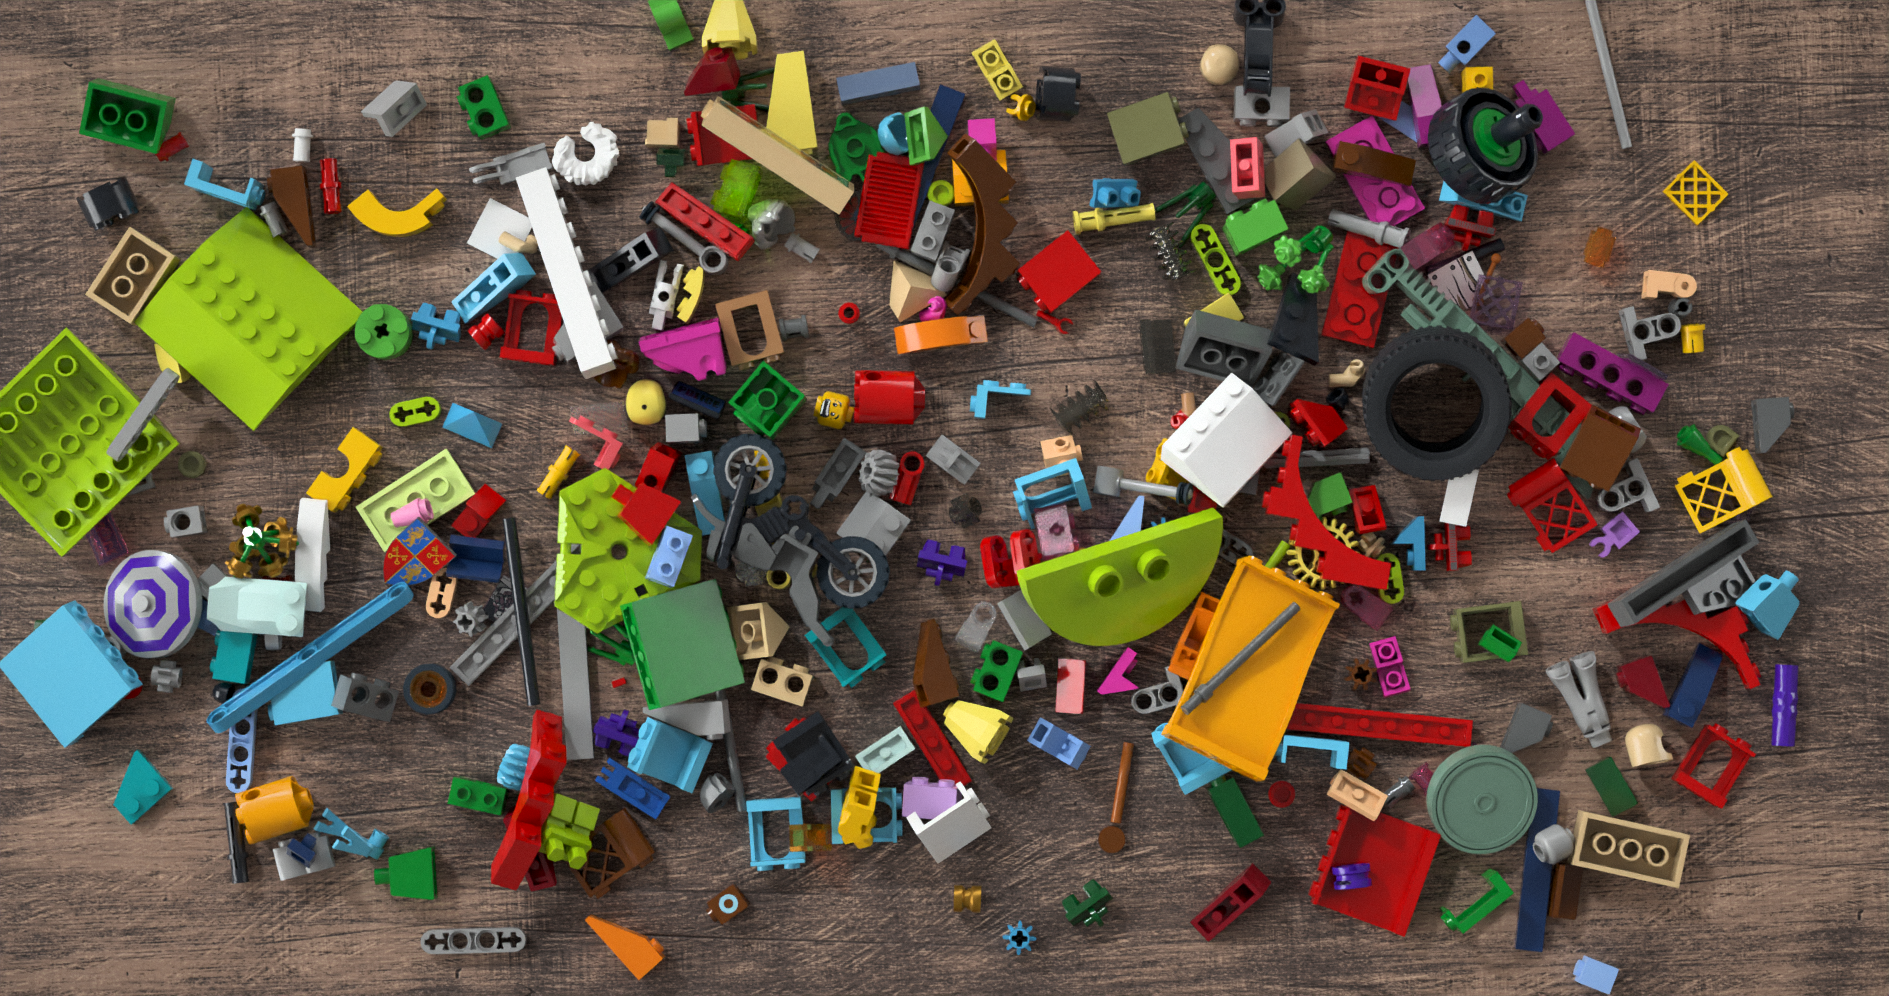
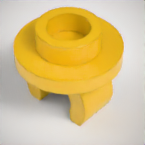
(1025, 107)

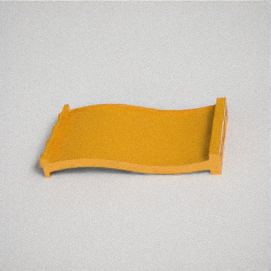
(1255, 703)

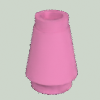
(409, 512)

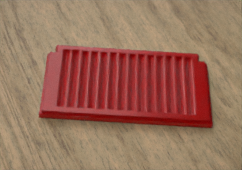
(889, 200)

